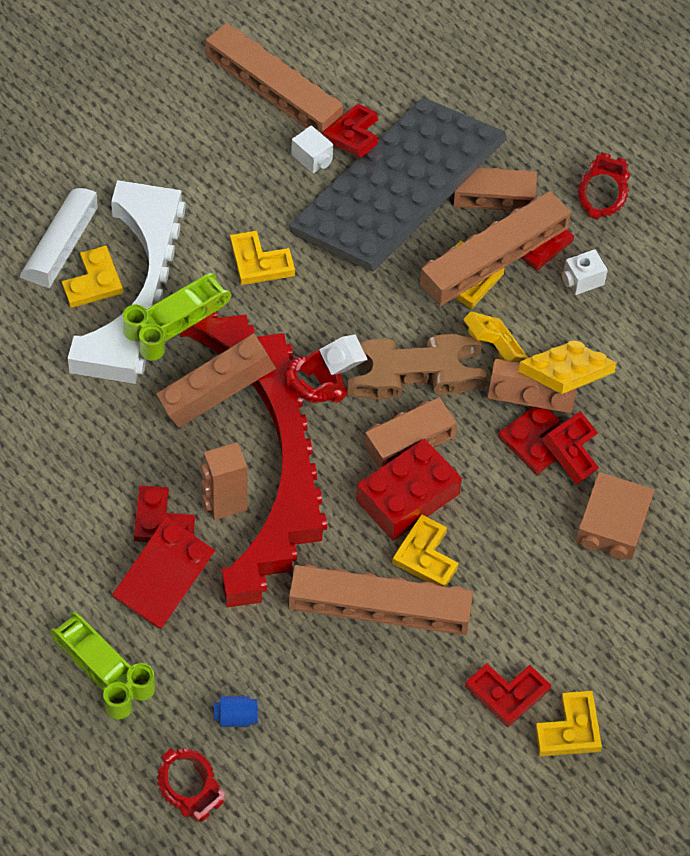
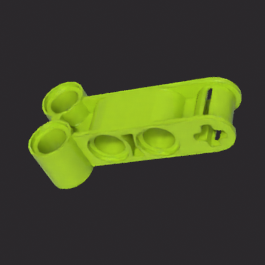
(173, 315)
(104, 666)

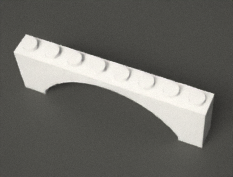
(153, 217)

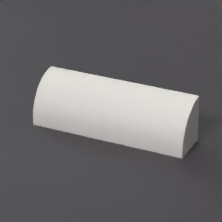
(61, 237)

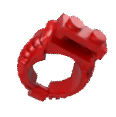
(614, 168)
(331, 386)
(199, 805)

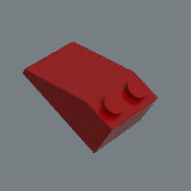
(163, 573)

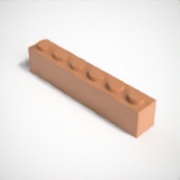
(272, 78)
(494, 248)
(380, 599)

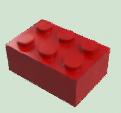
(407, 487)

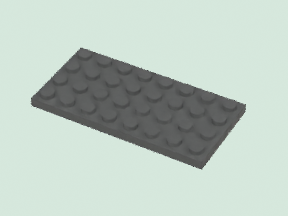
(397, 183)

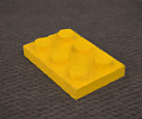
(567, 367)

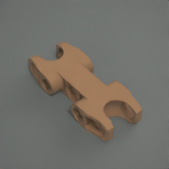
(434, 365)

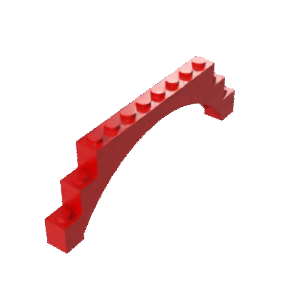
(296, 510)

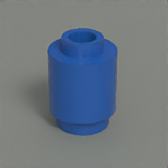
(236, 711)

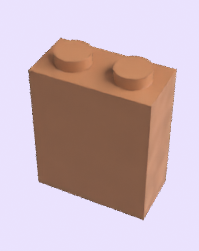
(615, 516)

